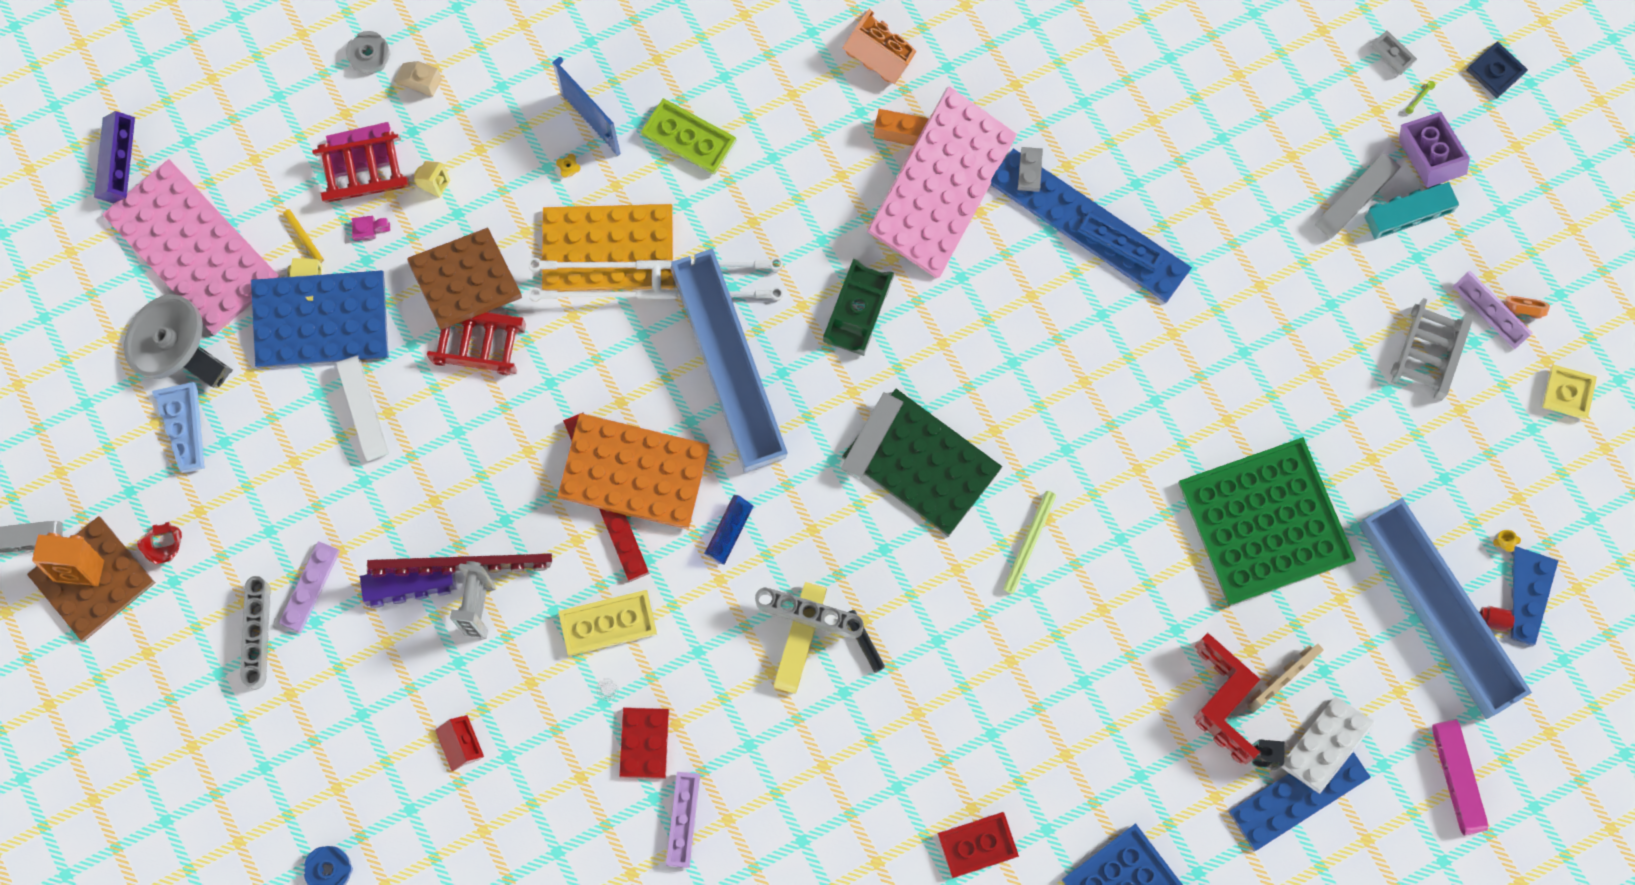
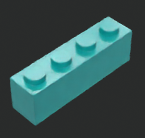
(1411, 210)

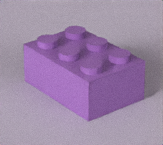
(1434, 149)

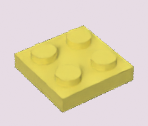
(1569, 392)

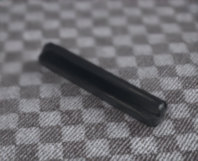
(867, 647)

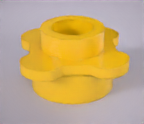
(568, 171)
(1507, 540)

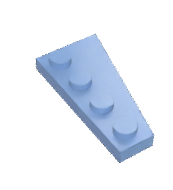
(182, 420)

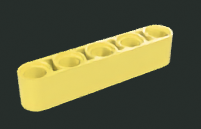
(798, 643)

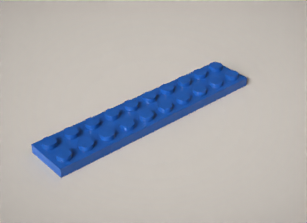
(1065, 211)

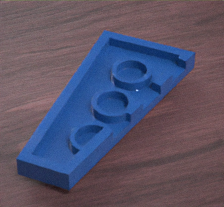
(1530, 592)

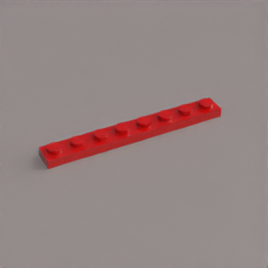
(619, 530)

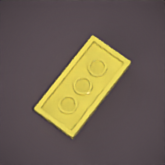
(607, 622)

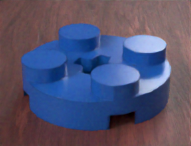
(327, 855)

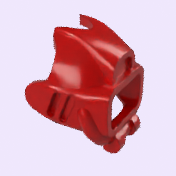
(161, 554)

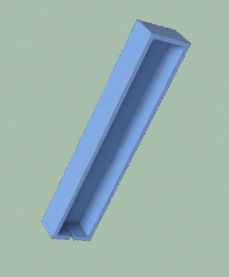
(728, 360)
(1444, 609)

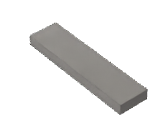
(872, 435)

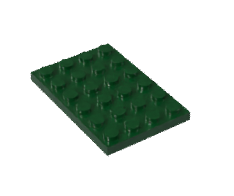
(930, 467)

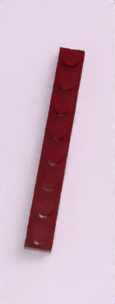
(450, 565)

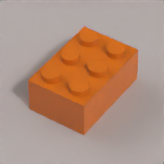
(68, 559)

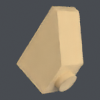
(419, 77)

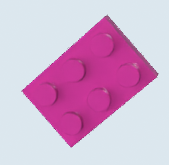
(359, 156)

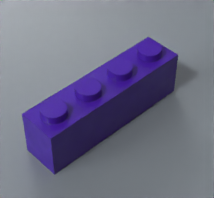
(114, 157)
(399, 588)

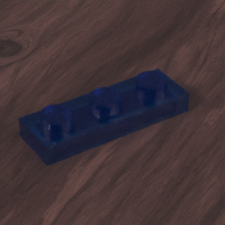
(729, 529)

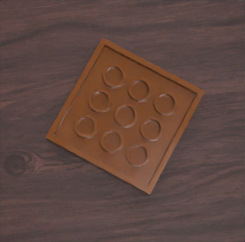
(464, 278)
(91, 607)

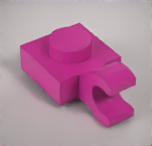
(366, 227)

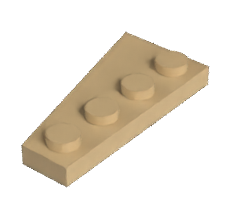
(1291, 670)

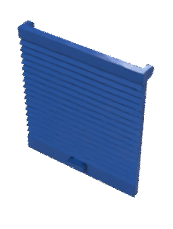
(586, 106)

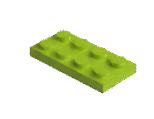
(688, 136)

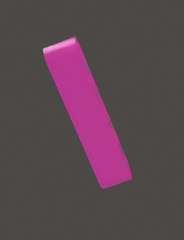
(1460, 777)

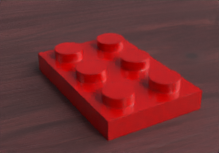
(644, 743)
(978, 845)

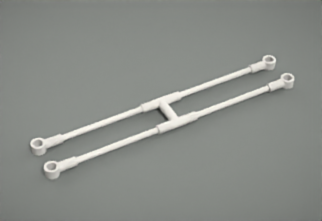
(656, 266)

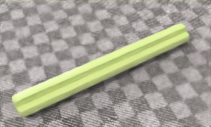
(1029, 542)

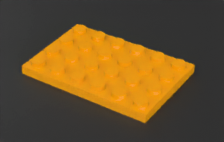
(606, 235)

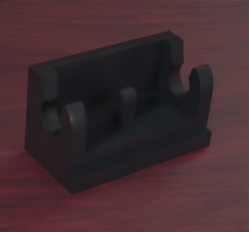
(208, 368)
(1271, 753)

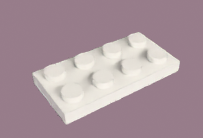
(1327, 744)

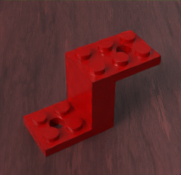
(1227, 697)

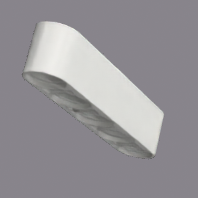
(362, 408)

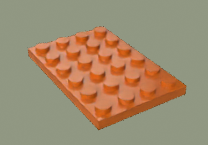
(633, 471)

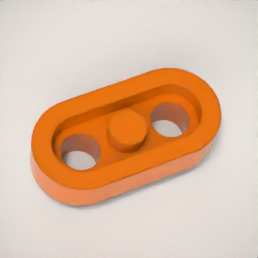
(1531, 307)

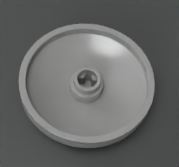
(163, 336)

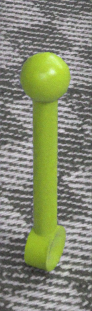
(1429, 86)

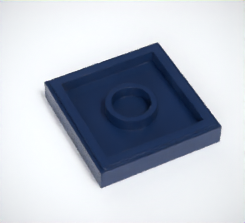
(1497, 70)

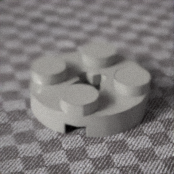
(373, 62)

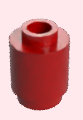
(1497, 618)

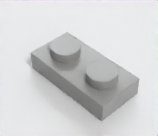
(1393, 52)
(1030, 169)

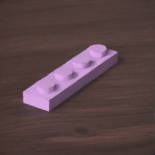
(1492, 309)
(309, 587)
(683, 820)

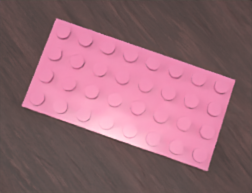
(942, 182)
(189, 245)

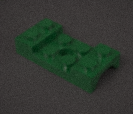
(854, 328)

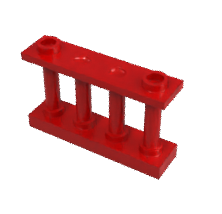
(375, 183)
(491, 323)

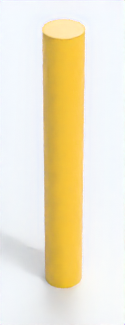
(302, 235)

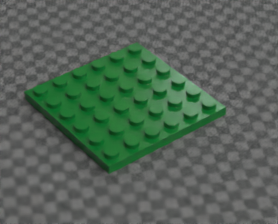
(1266, 521)

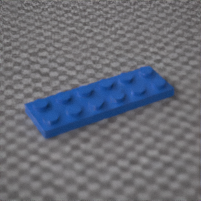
(1291, 802)

